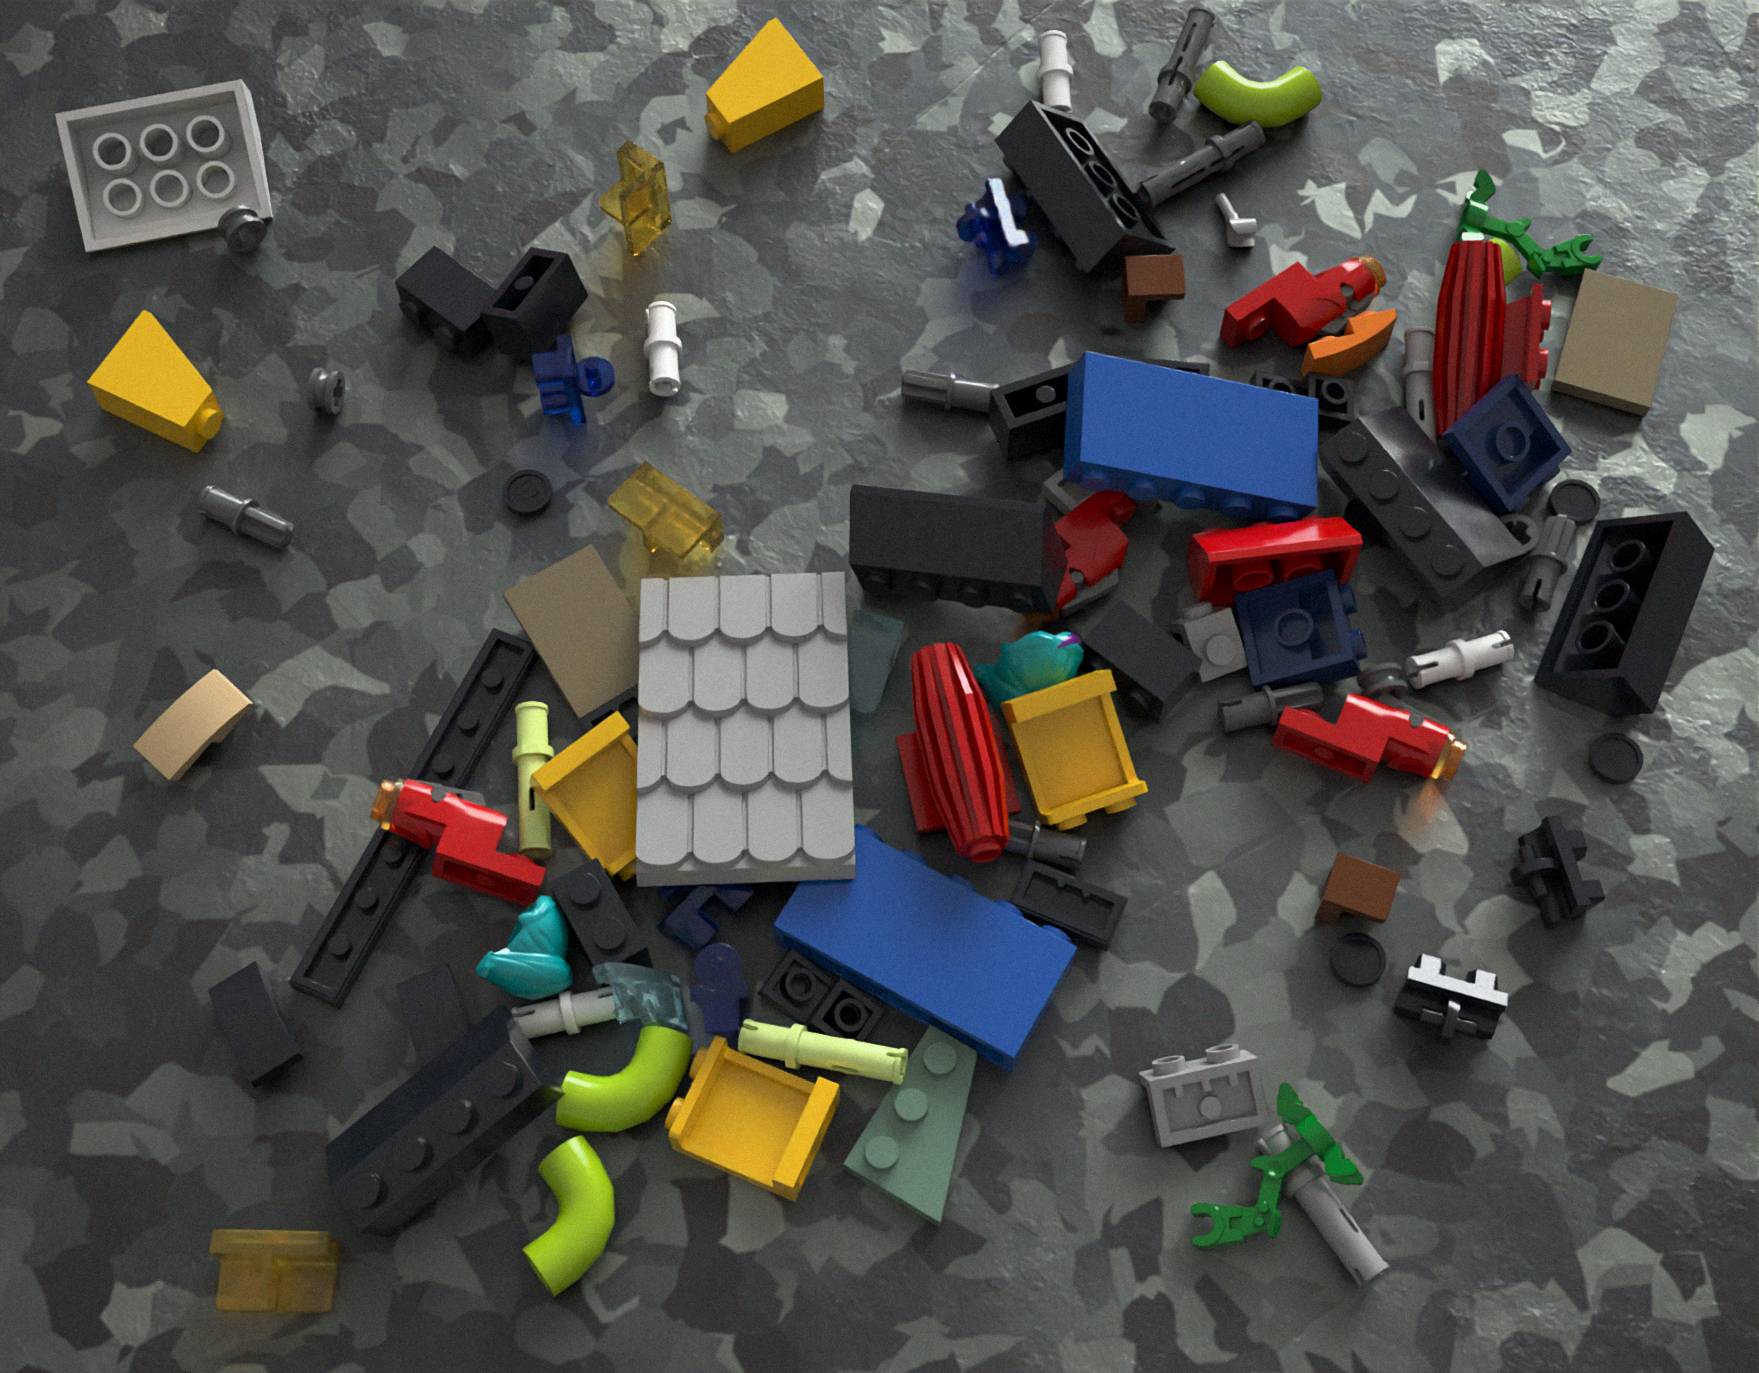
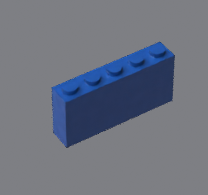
(1190, 440)
(931, 948)

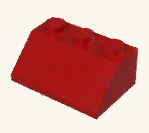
(1267, 553)

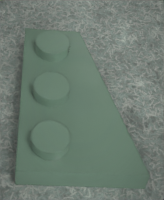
(917, 1127)

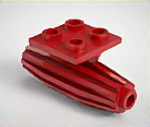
(1482, 335)
(957, 757)

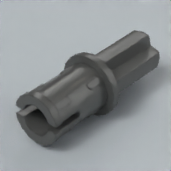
(947, 390)
(244, 517)
(1547, 563)
(1267, 705)
(1046, 844)

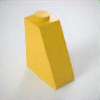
(763, 89)
(157, 387)

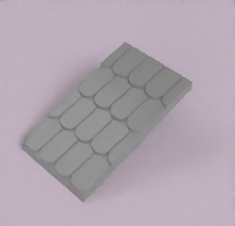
(744, 731)

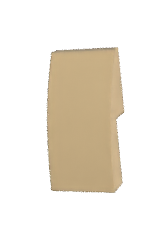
(191, 723)

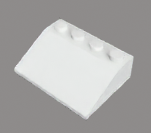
(163, 164)

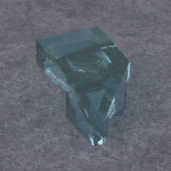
(644, 994)

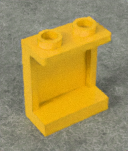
(1072, 750)
(595, 794)
(752, 1119)

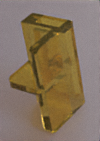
(639, 197)
(666, 513)
(276, 1270)

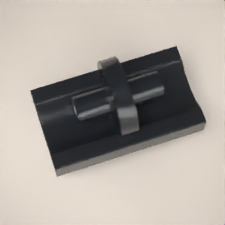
(1552, 872)
(1449, 1003)

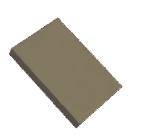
(1615, 342)
(580, 629)

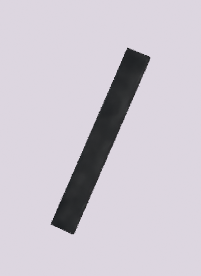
(393, 860)

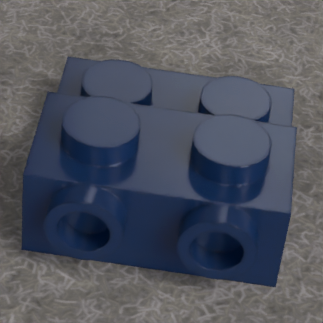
(1507, 446)
(1301, 631)

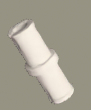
(1055, 73)
(662, 349)
(1459, 659)
(565, 1013)

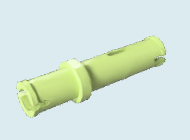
(529, 755)
(801, 1047)

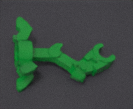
(1562, 258)
(1237, 1223)

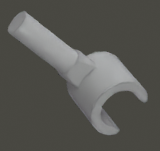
(1239, 231)

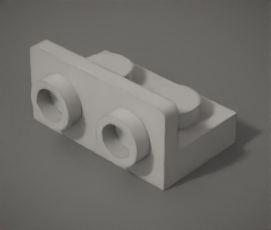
(1205, 1095)

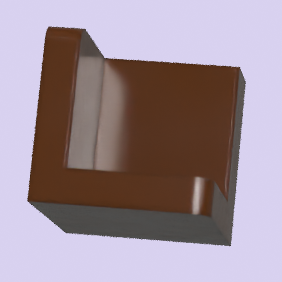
(1150, 279)
(1357, 889)

